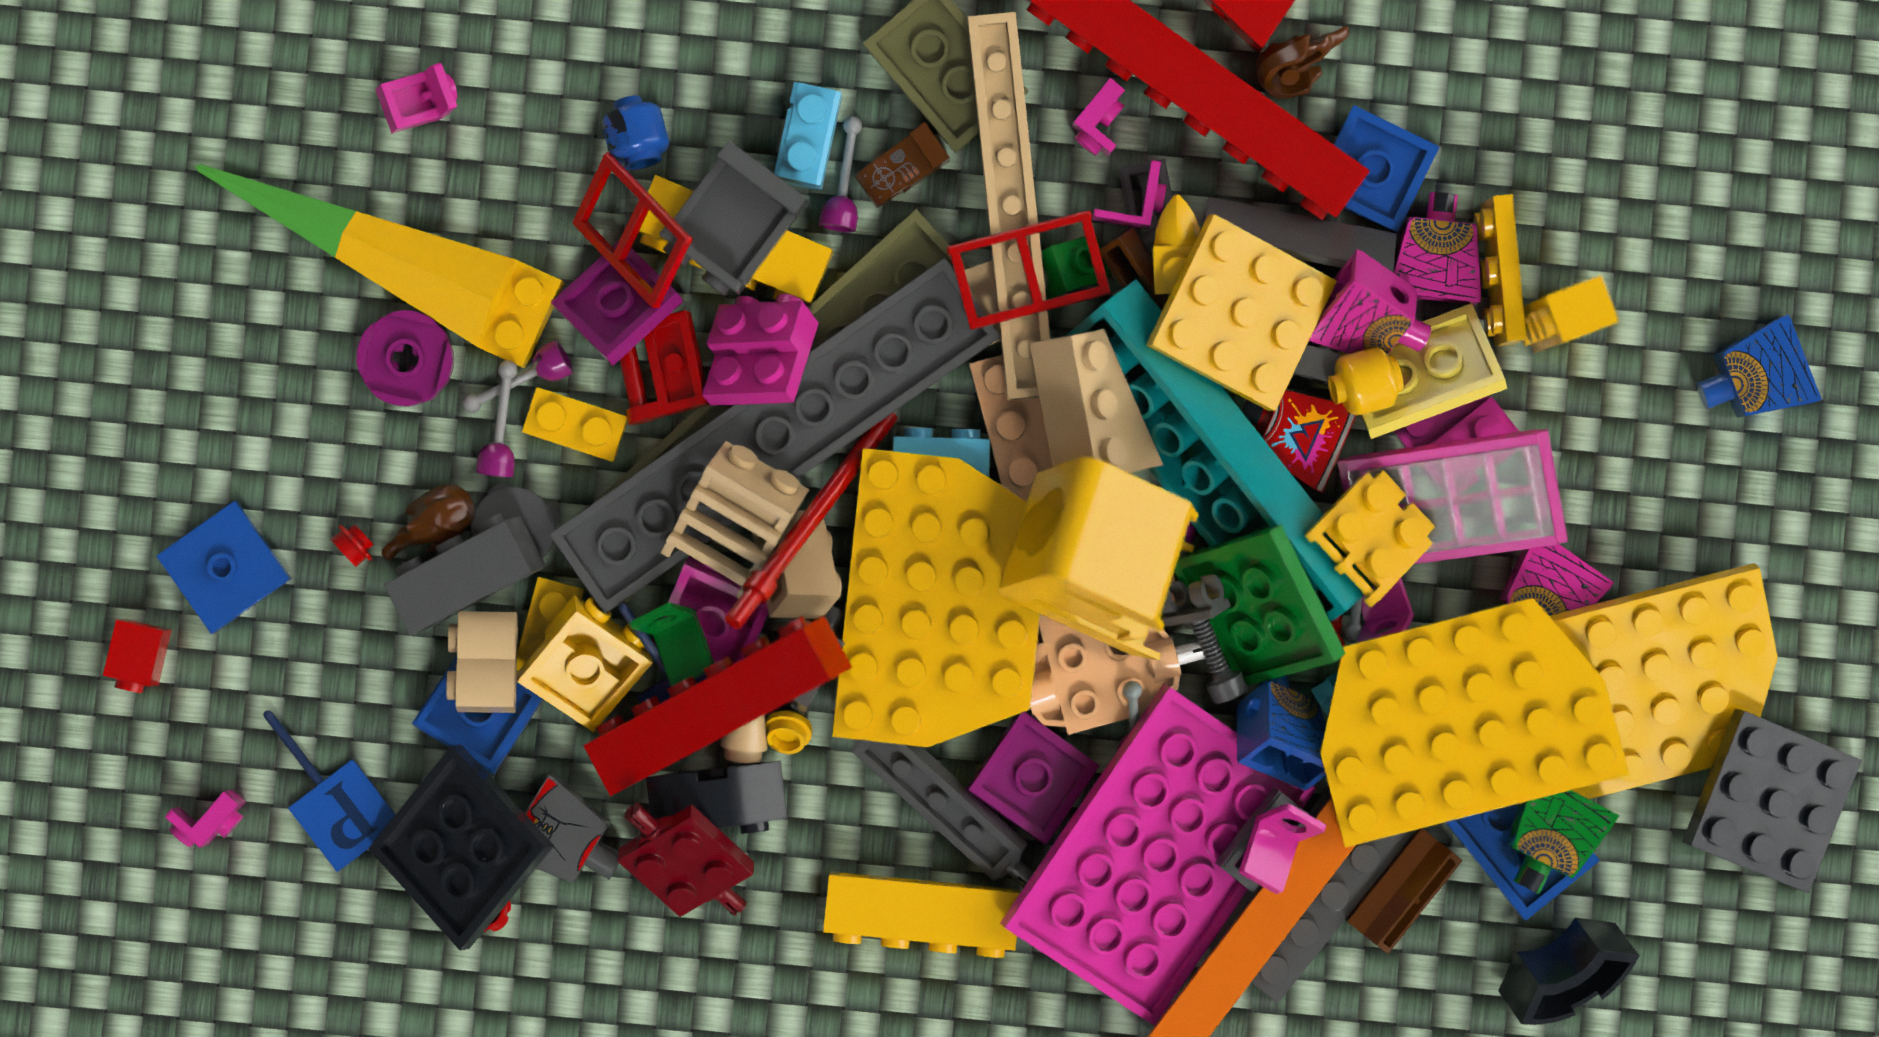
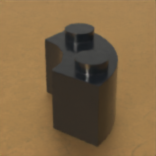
(724, 795)
(1570, 971)

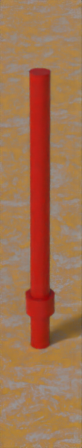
(762, 582)

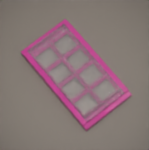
(1475, 491)

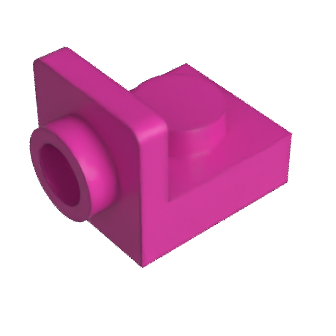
(1101, 109)

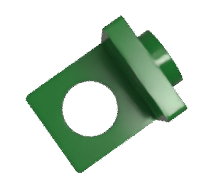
(1069, 267)
(678, 640)

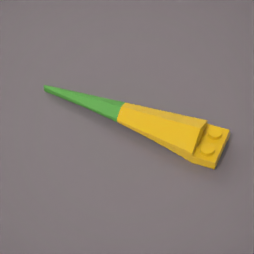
(465, 288)

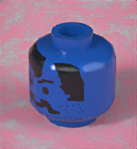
(635, 133)

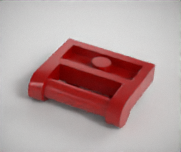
(674, 369)

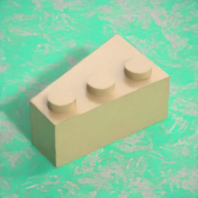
(1090, 403)

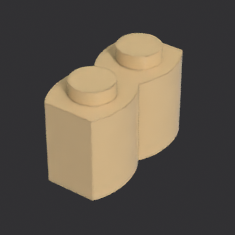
(485, 662)

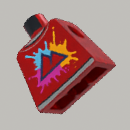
(1303, 434)

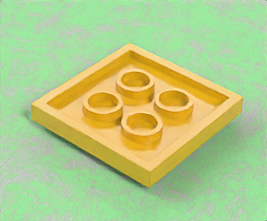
(1241, 312)

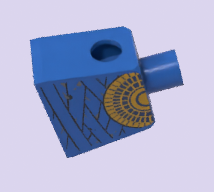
(1761, 372)
(1281, 733)

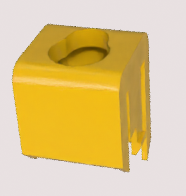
(1098, 552)

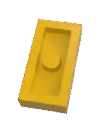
(575, 424)
(546, 604)

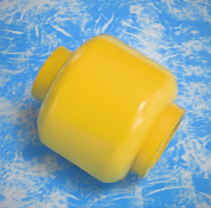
(1366, 381)

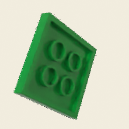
(1274, 611)

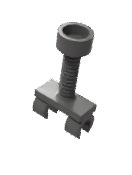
(1224, 683)

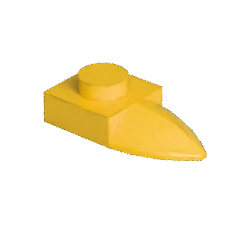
(1173, 243)

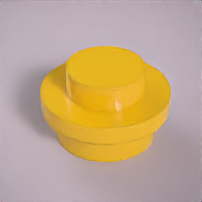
(788, 731)

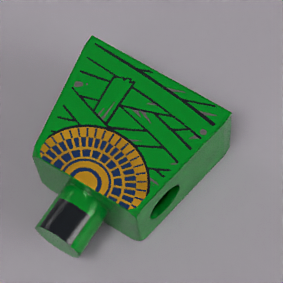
(1557, 835)

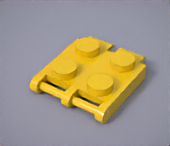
(1373, 534)

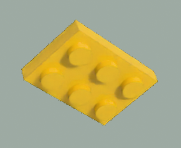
(1501, 271)

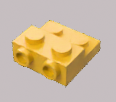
(585, 663)

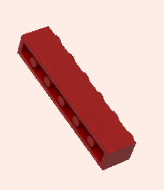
(718, 705)

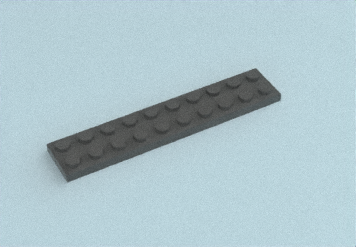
(841, 395)

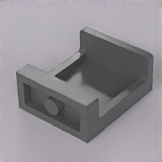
(735, 219)

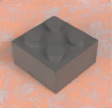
(1316, 364)

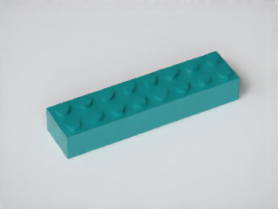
(1213, 449)

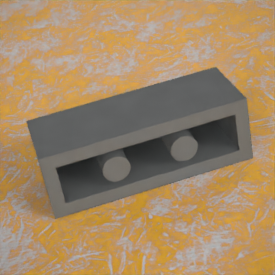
(463, 573)

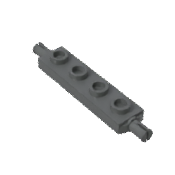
(948, 807)

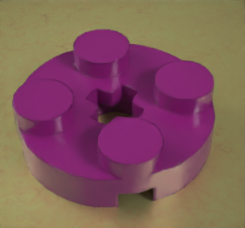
(390, 335)

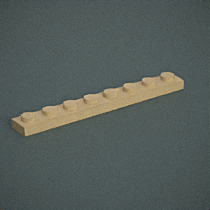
(1008, 188)

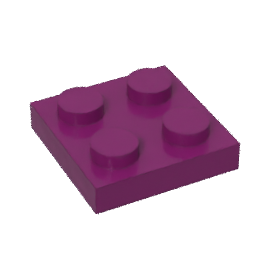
(610, 309)
(1032, 777)

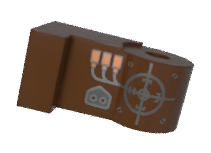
(902, 166)

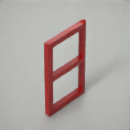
(617, 256)
(1038, 303)

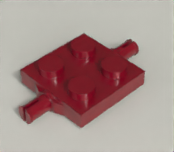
(685, 860)

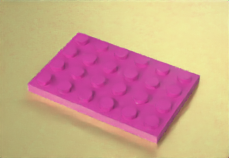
(1134, 874)

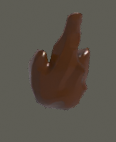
(1285, 67)
(436, 518)

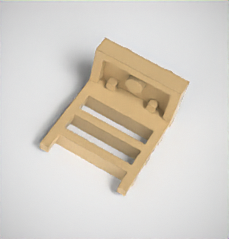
(747, 494)

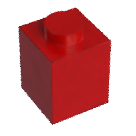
(136, 655)

